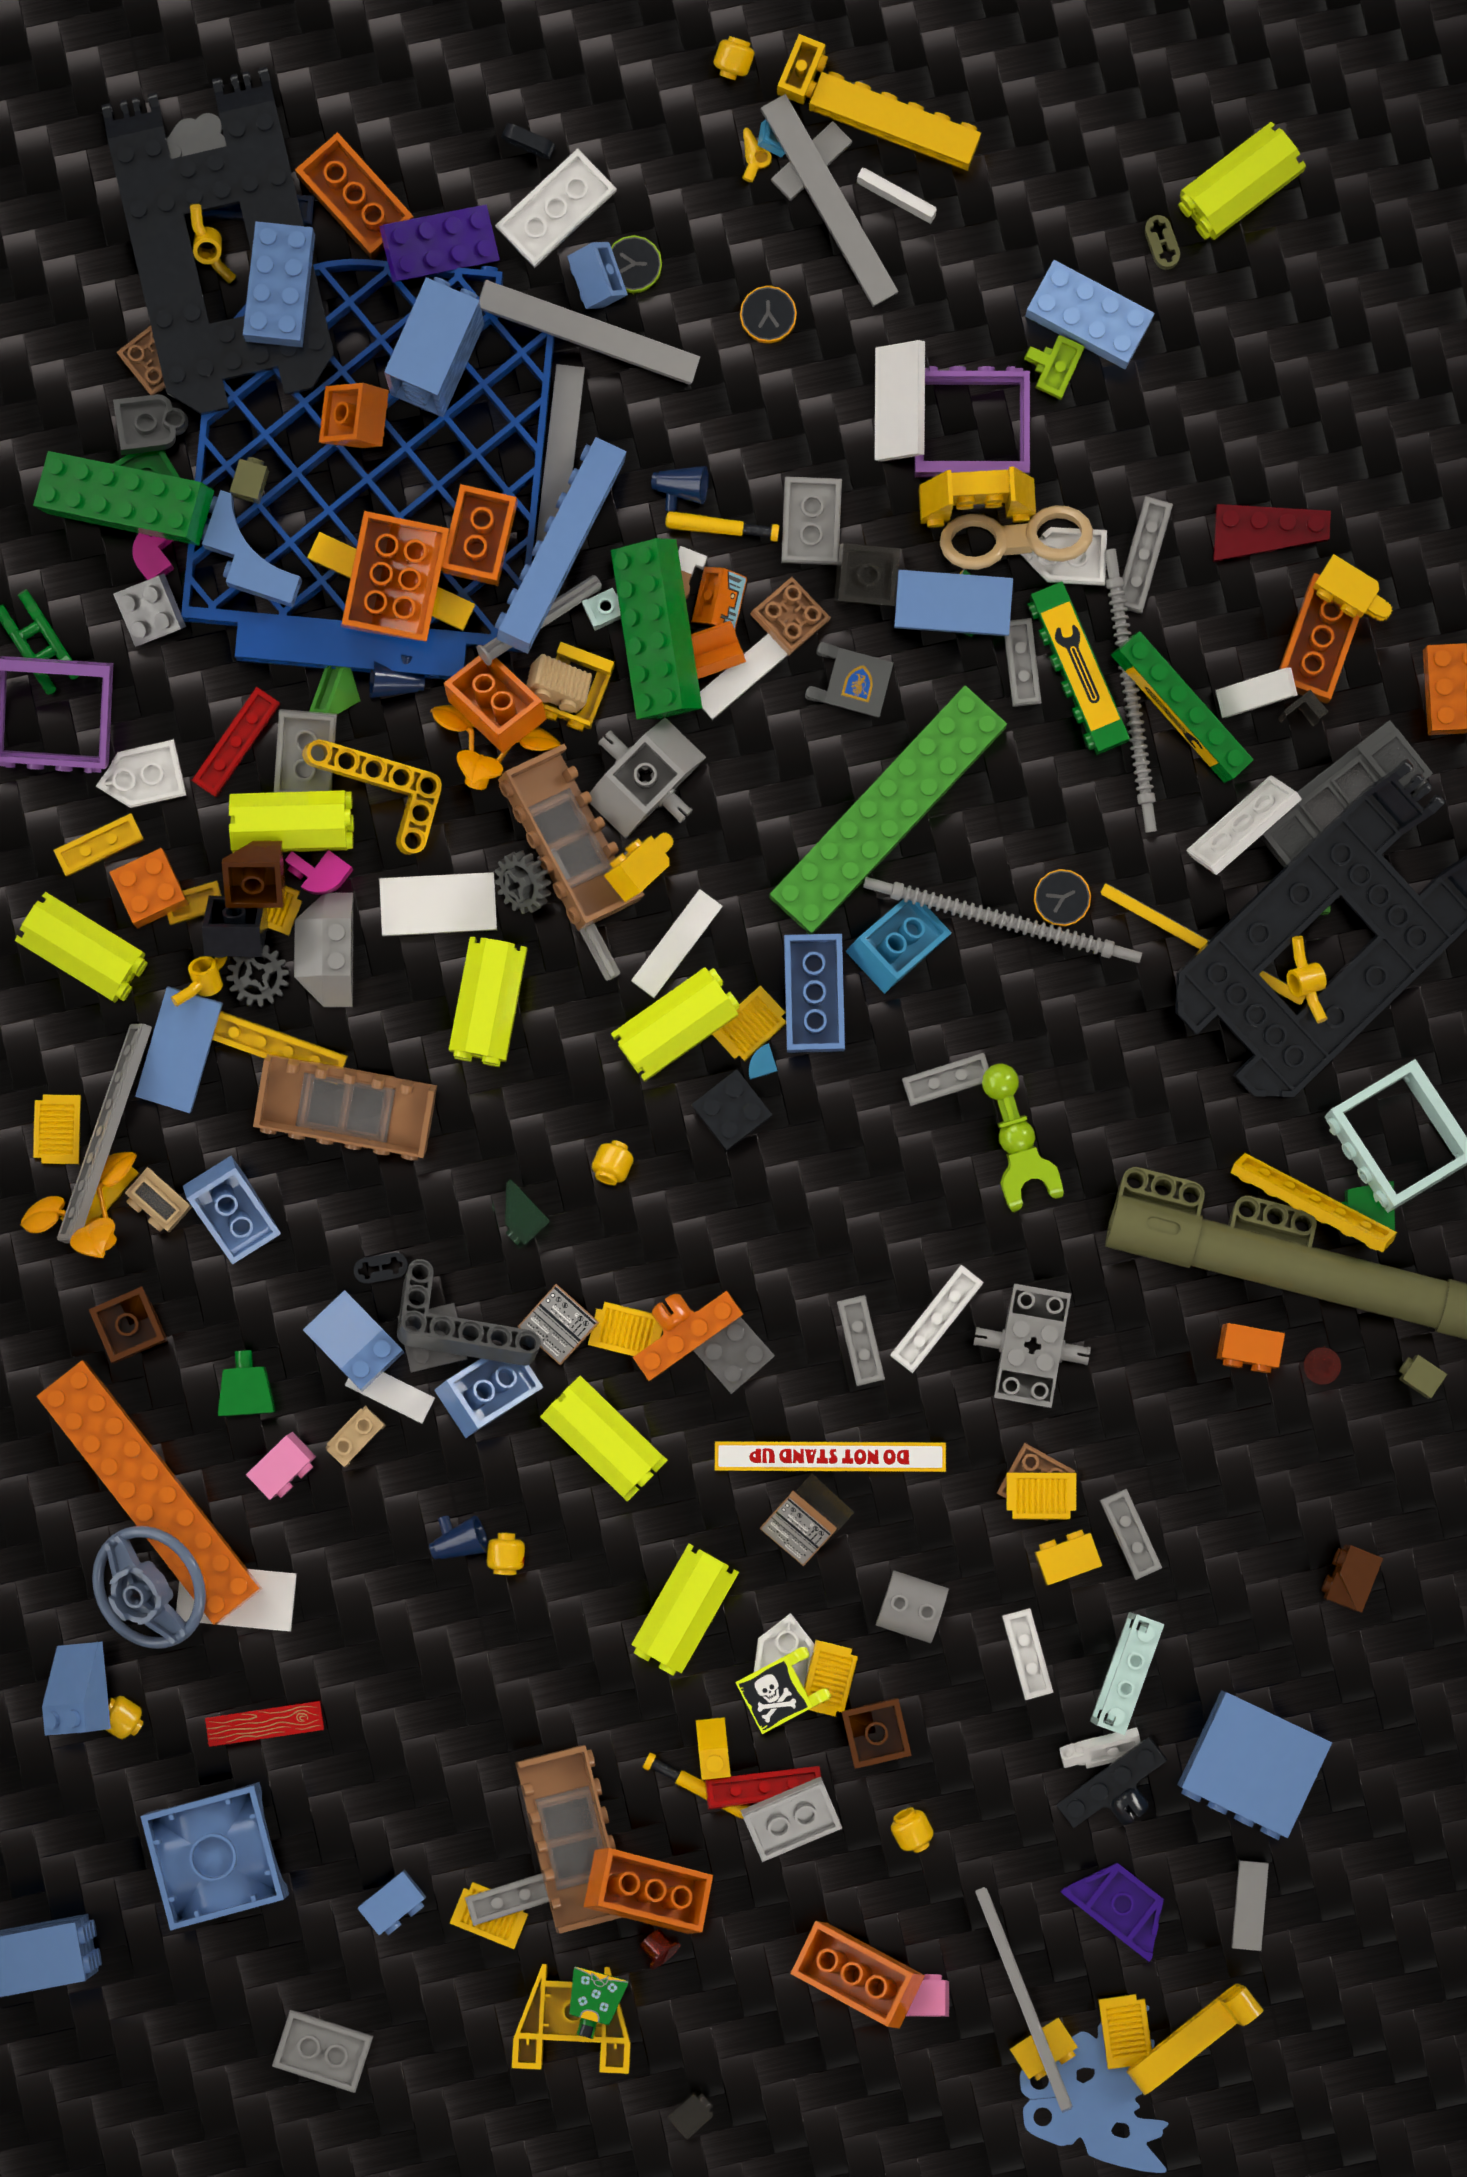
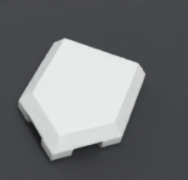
(1085, 569)
(144, 775)
(782, 1640)

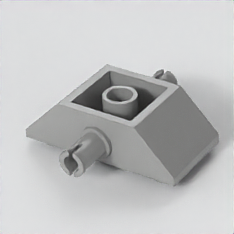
(627, 800)
(1040, 1316)

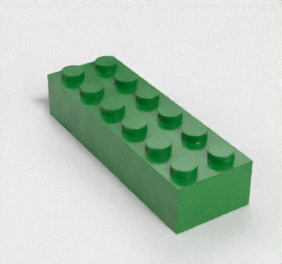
(123, 498)
(656, 629)

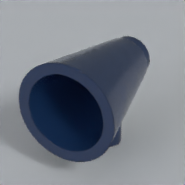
(681, 483)
(388, 682)
(462, 1540)

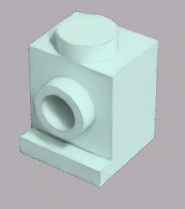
(598, 617)

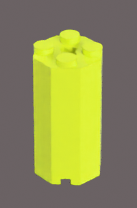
(1241, 181)
(296, 818)
(81, 948)
(487, 1001)
(676, 1023)
(603, 1438)
(684, 1610)

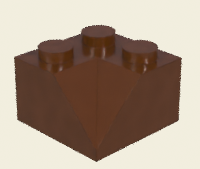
(255, 876)
(128, 1325)
(1352, 1577)
(876, 1733)

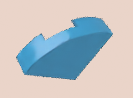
(768, 140)
(762, 1062)

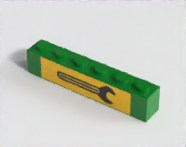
(1078, 667)
(1182, 707)

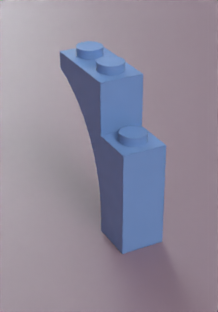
(247, 570)

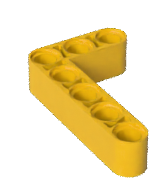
(385, 780)
(1228, 2009)

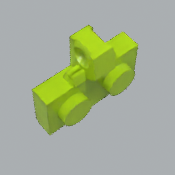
(1055, 365)

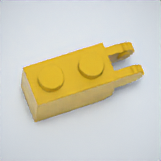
(1351, 590)
(640, 866)

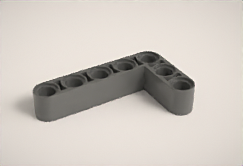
(456, 1328)

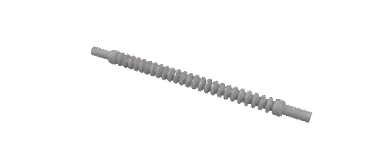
(1146, 797)
(898, 891)

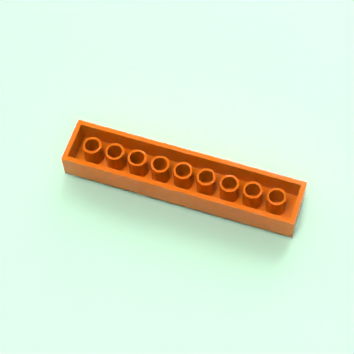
(147, 1487)

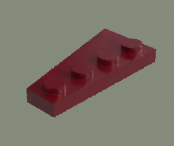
(1266, 529)

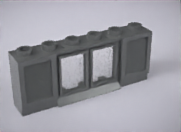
(1338, 786)

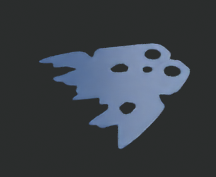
(1096, 2109)

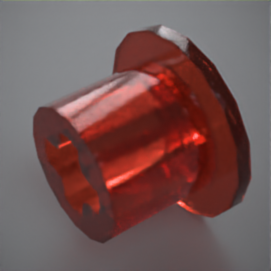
(1322, 1365)
(659, 1948)

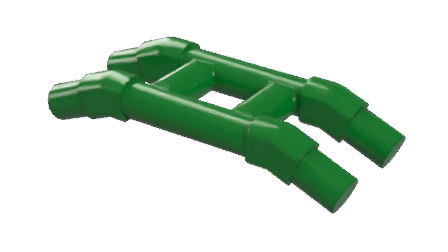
(40, 624)

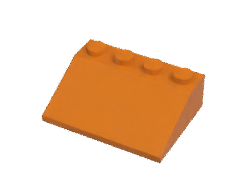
(394, 577)

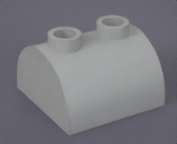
(912, 1607)

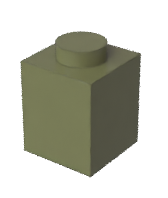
(249, 480)
(1421, 1375)

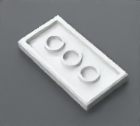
(556, 208)
(899, 400)
(1243, 824)
(438, 904)
(267, 1609)

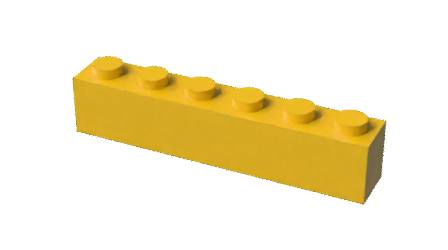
(895, 120)

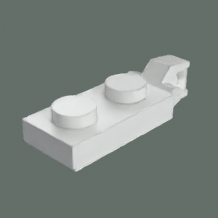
(1099, 1749)

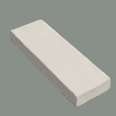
(896, 195)
(1256, 692)
(397, 1396)
(1027, 1654)

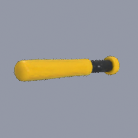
(707, 524)
(686, 1781)

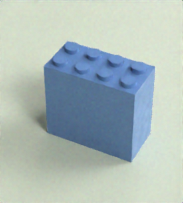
(434, 346)
(1253, 1765)
(48, 1954)

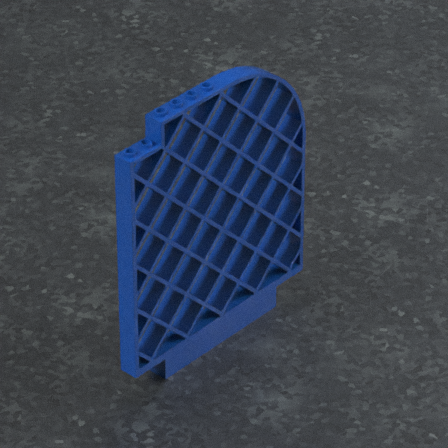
(324, 642)

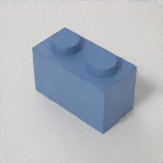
(597, 275)
(392, 1903)

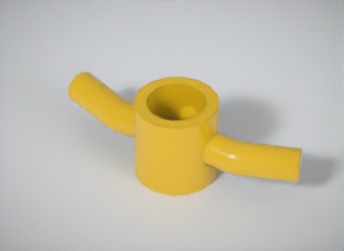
(211, 235)
(204, 977)
(1307, 979)

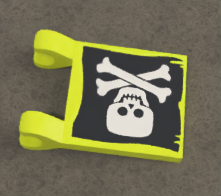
(777, 1693)

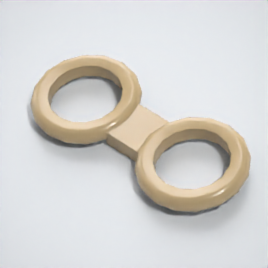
(1016, 538)

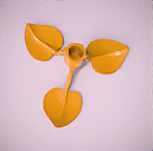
(481, 768)
(98, 1232)

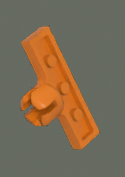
(684, 1330)

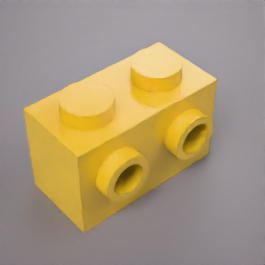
(801, 69)

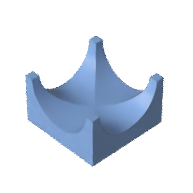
(213, 1856)

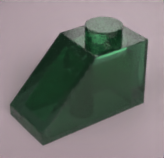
(522, 1216)

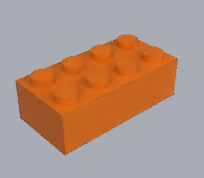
(351, 193)
(1318, 644)
(648, 1891)
(857, 1974)

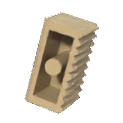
(559, 683)

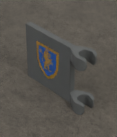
(855, 682)

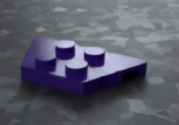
(1120, 1905)

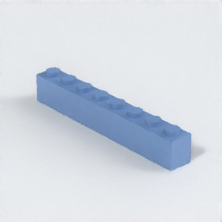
(561, 544)

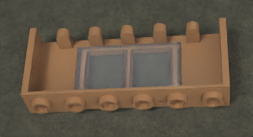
(565, 835)
(345, 1107)
(566, 1830)

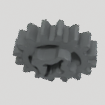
(522, 882)
(245, 982)

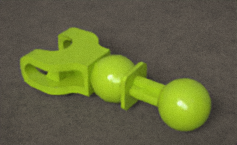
(1017, 1139)

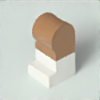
(689, 561)

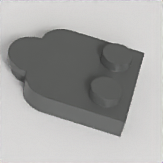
(196, 135)
(147, 423)

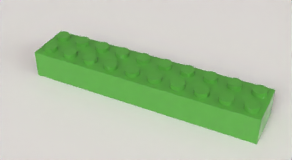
(888, 810)

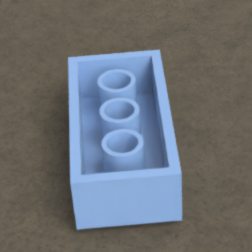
(1089, 314)

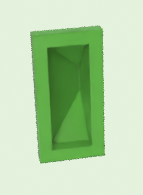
(335, 691)

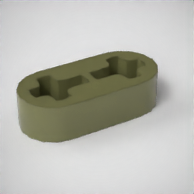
(1168, 240)

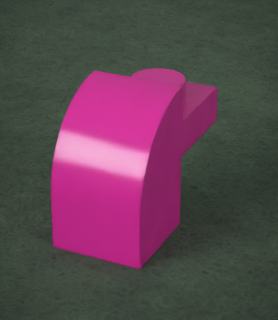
(149, 556)
(325, 877)

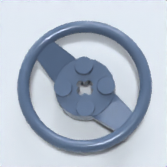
(152, 1604)

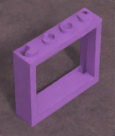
(984, 376)
(62, 762)

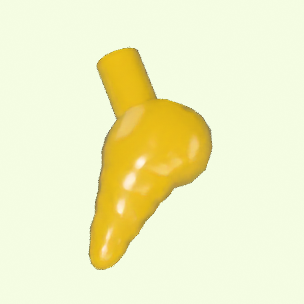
(755, 156)

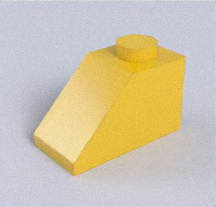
(713, 1748)

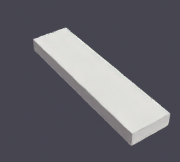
(740, 678)
(676, 943)
(936, 1318)

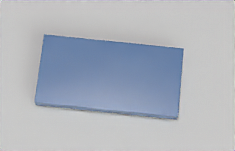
(953, 603)
(178, 1051)

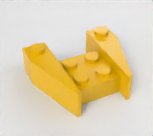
(977, 487)
(549, 2019)

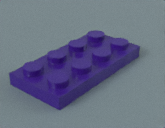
(439, 243)

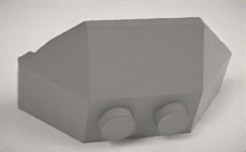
(326, 949)

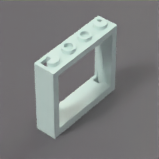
(1435, 1110)
(1127, 1673)

